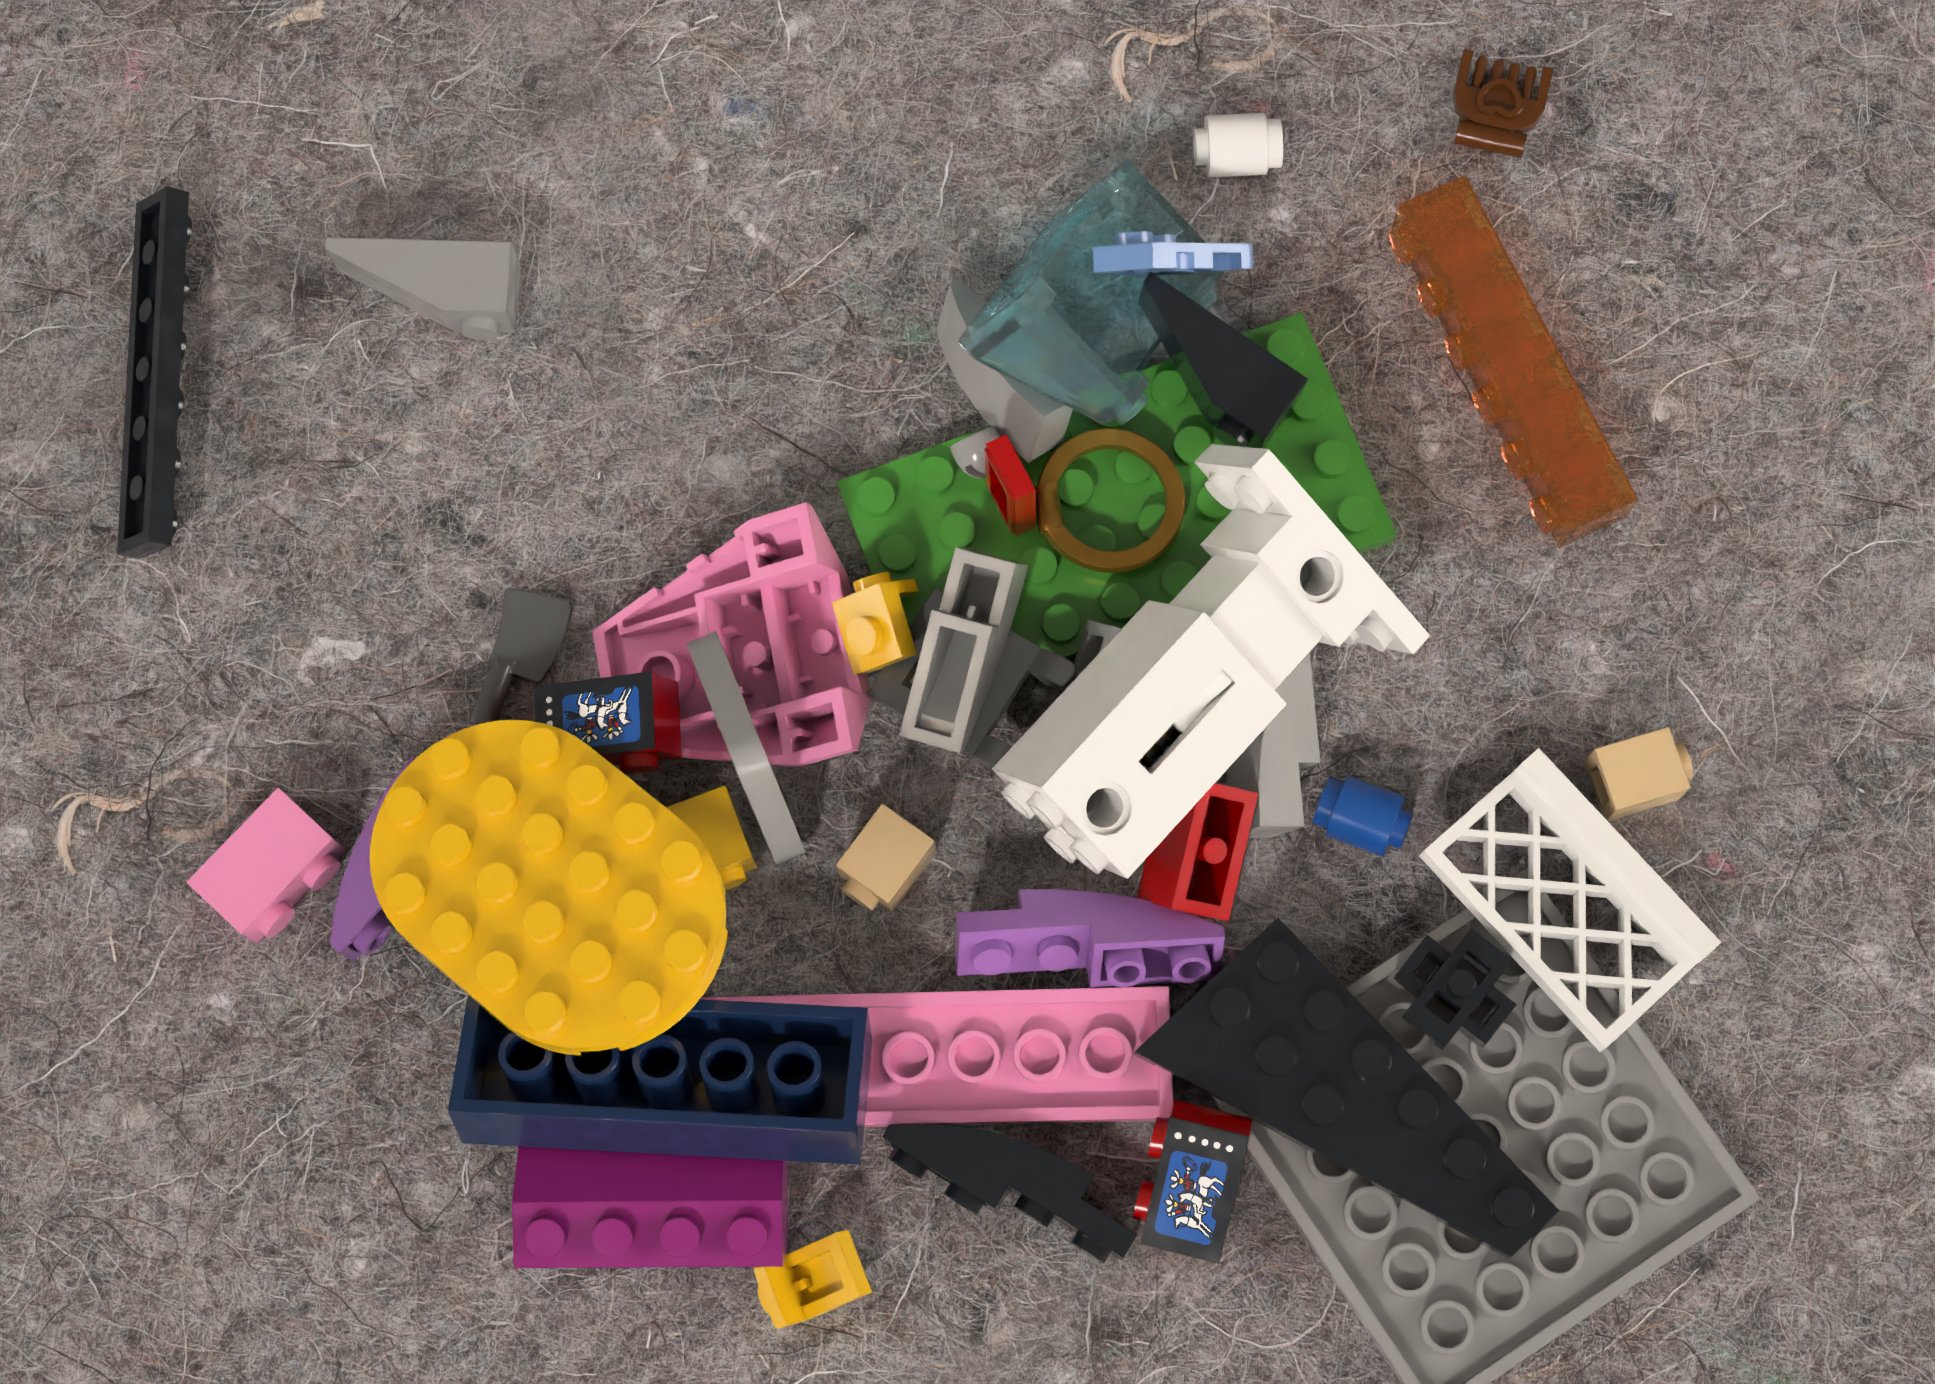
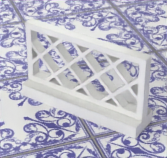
(1616, 875)

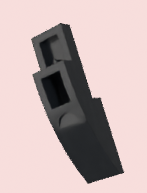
(989, 1165)

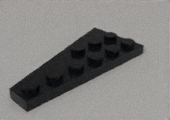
(1320, 1070)

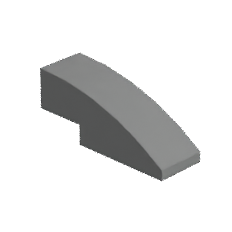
(1026, 416)
(962, 648)
(1277, 756)

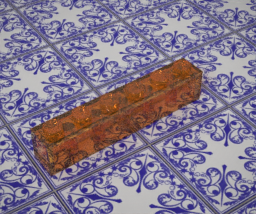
(1511, 362)

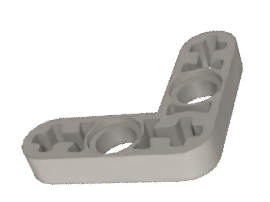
(745, 748)

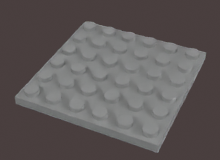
(1590, 1128)

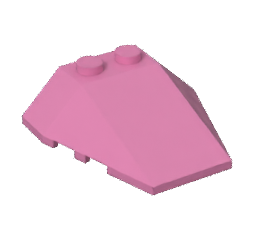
(776, 621)

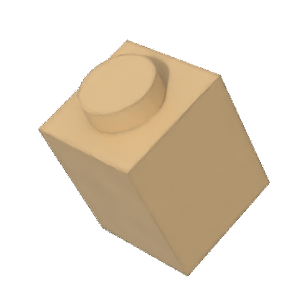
(1639, 773)
(884, 860)

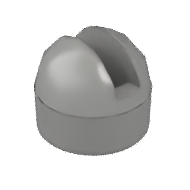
(970, 452)

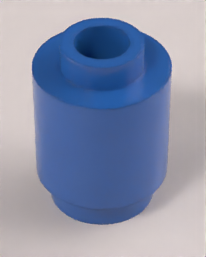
(1363, 815)

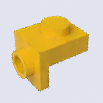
(875, 622)
(812, 1281)

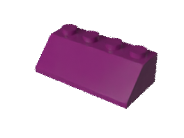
(647, 1210)

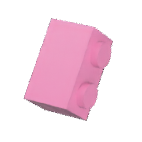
(268, 867)

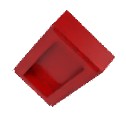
(1010, 486)

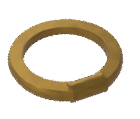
(1050, 512)

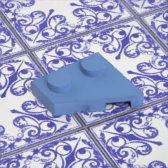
(1144, 253)

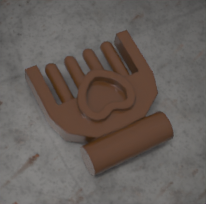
(1497, 112)

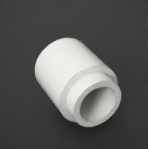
(1238, 144)

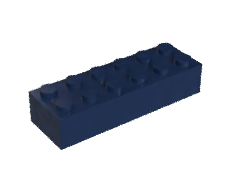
(712, 1085)

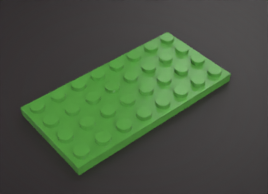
(925, 505)

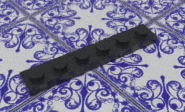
(153, 374)

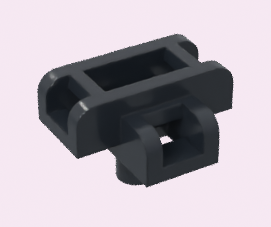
(1460, 985)

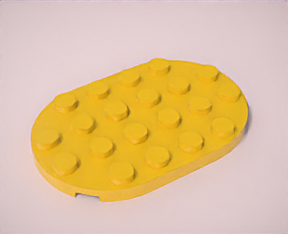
(549, 887)

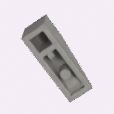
(452, 282)

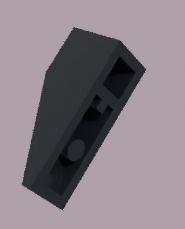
(1229, 376)

